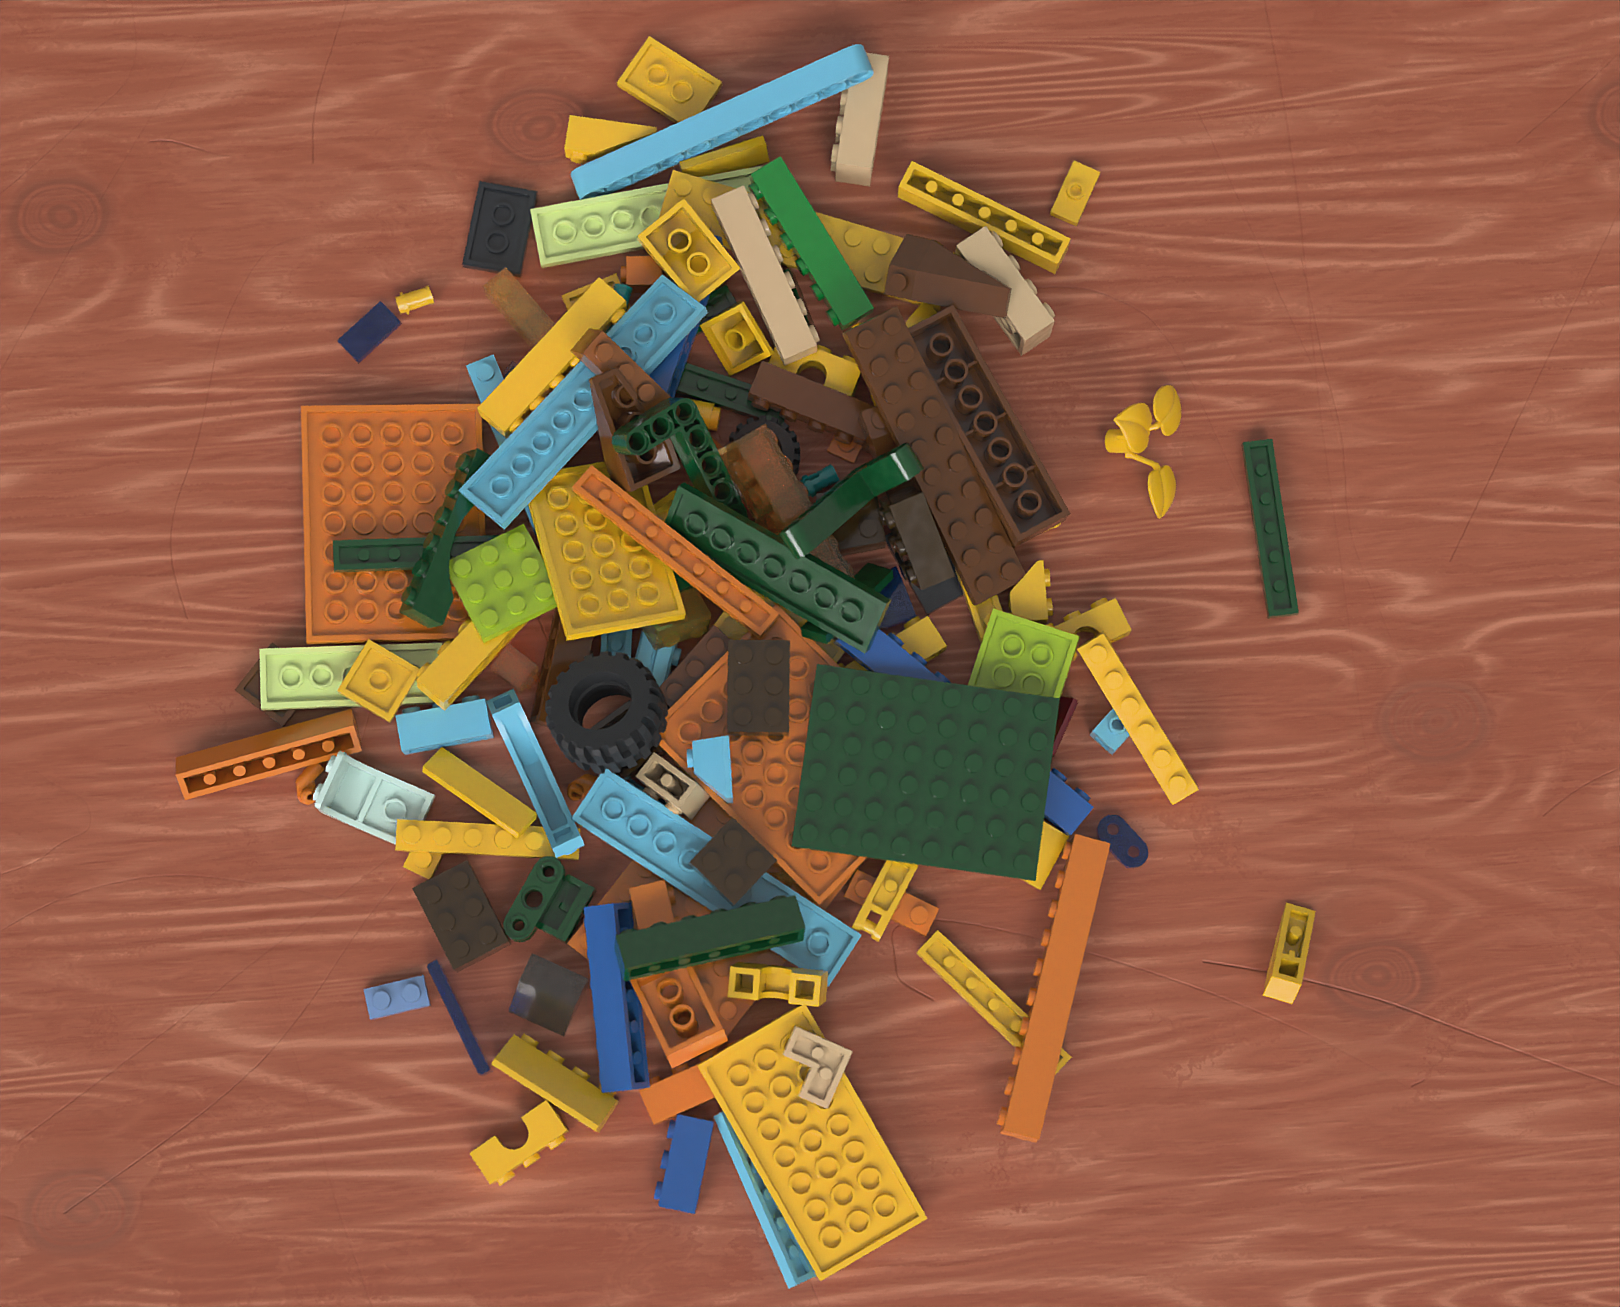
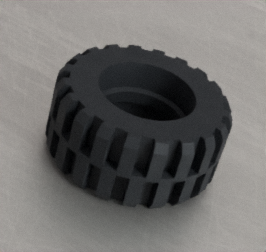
(591, 682)

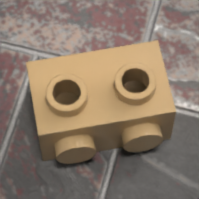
(673, 786)

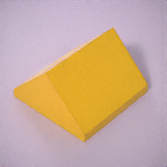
(736, 338)

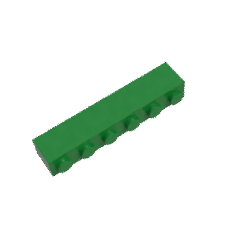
(811, 244)

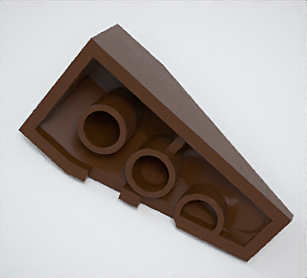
(936, 276)
(615, 406)

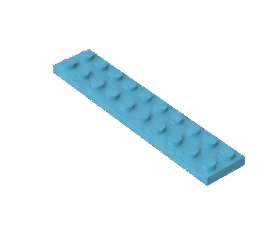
(568, 415)
(668, 843)

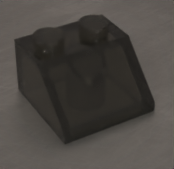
(548, 994)

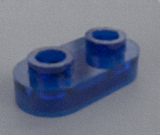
(1122, 841)

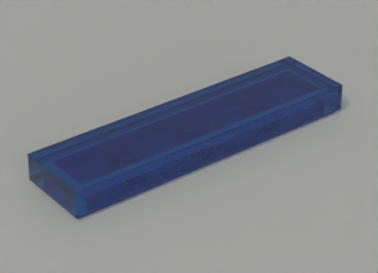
(459, 1018)

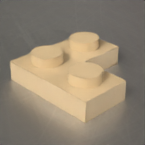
(825, 1061)

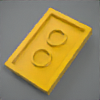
(668, 82)

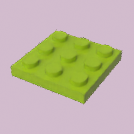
(502, 583)
(1023, 656)

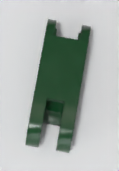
(534, 883)

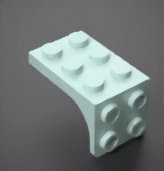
(369, 798)

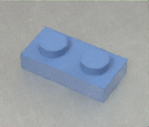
(397, 997)

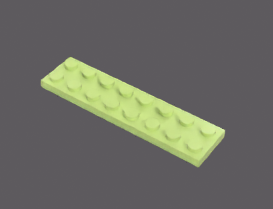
(606, 222)

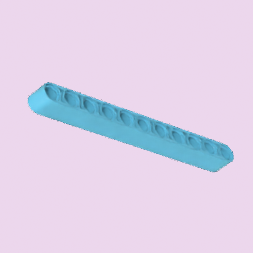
(723, 122)

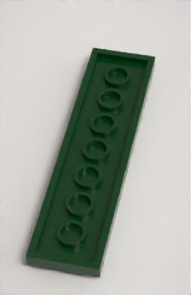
(767, 566)

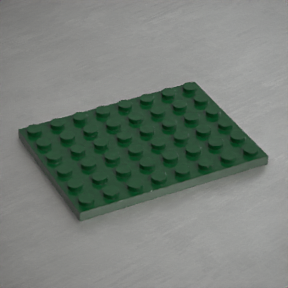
(925, 772)

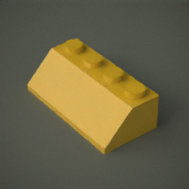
(555, 1082)

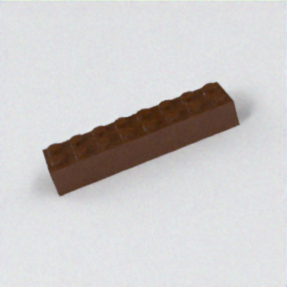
(989, 429)

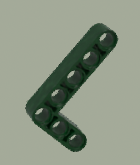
(691, 454)
(849, 497)

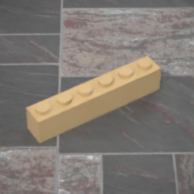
(764, 275)

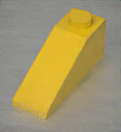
(594, 138)
(1289, 954)

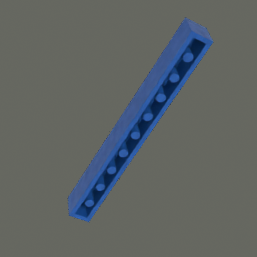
(1063, 807)

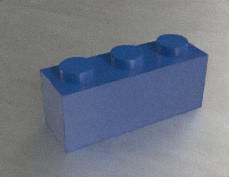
(684, 1163)

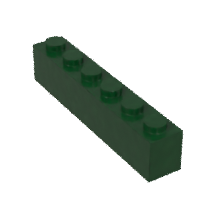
(709, 937)

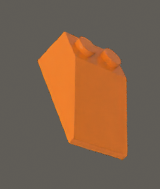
(679, 1014)

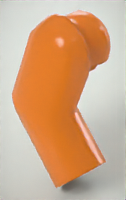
(306, 783)
(580, 787)

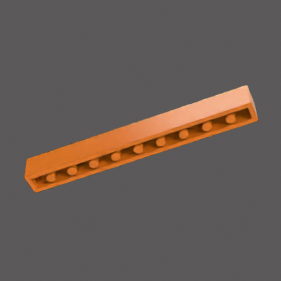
(1055, 988)

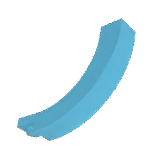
(535, 773)

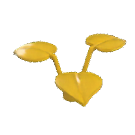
(1134, 437)

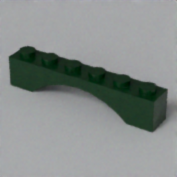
(430, 590)

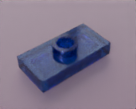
(369, 332)

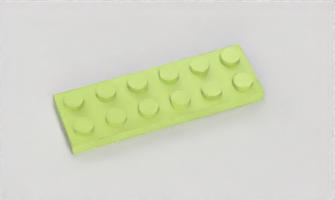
(313, 674)

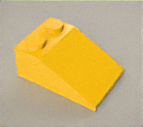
(688, 251)

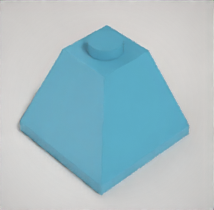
(713, 765)

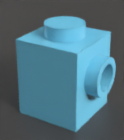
(1110, 732)

